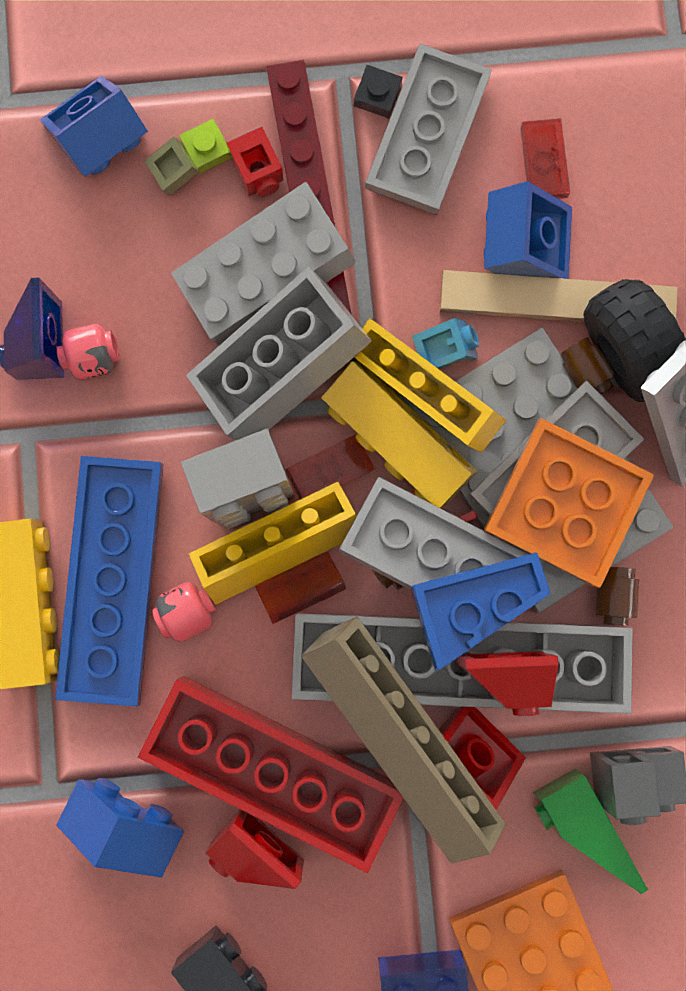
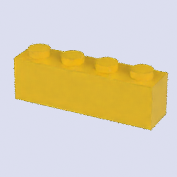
(429, 388)
(398, 435)
(274, 543)
(25, 609)

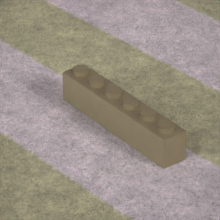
(404, 741)

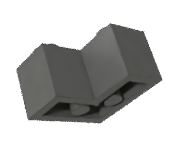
(639, 782)

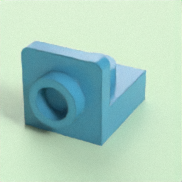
(447, 343)

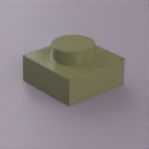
(171, 166)

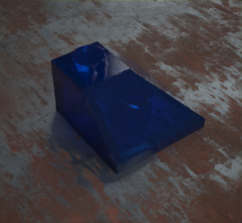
(34, 335)

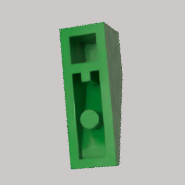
(579, 819)

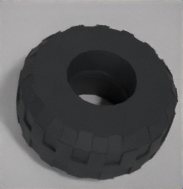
(632, 332)

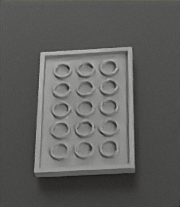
(523, 387)

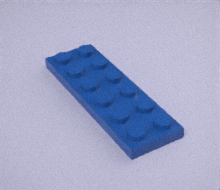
(109, 581)

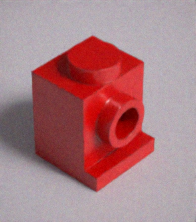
(252, 152)

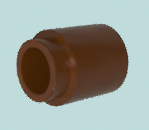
(588, 363)
(618, 596)

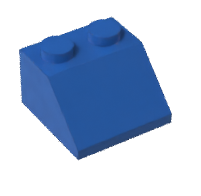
(95, 126)
(527, 232)

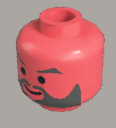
(88, 351)
(183, 612)

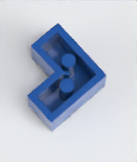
(117, 831)

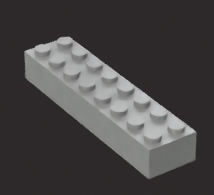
(590, 677)

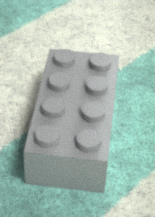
(259, 260)
(278, 357)
(239, 480)

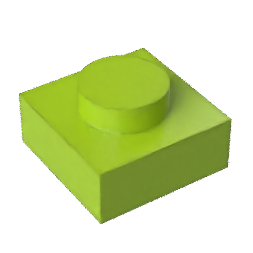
(205, 145)

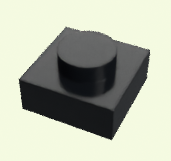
(377, 91)

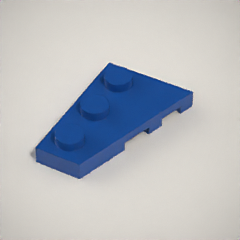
(476, 603)

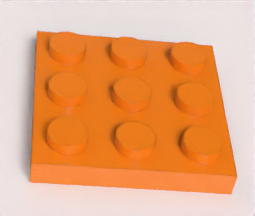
(569, 503)
(531, 941)

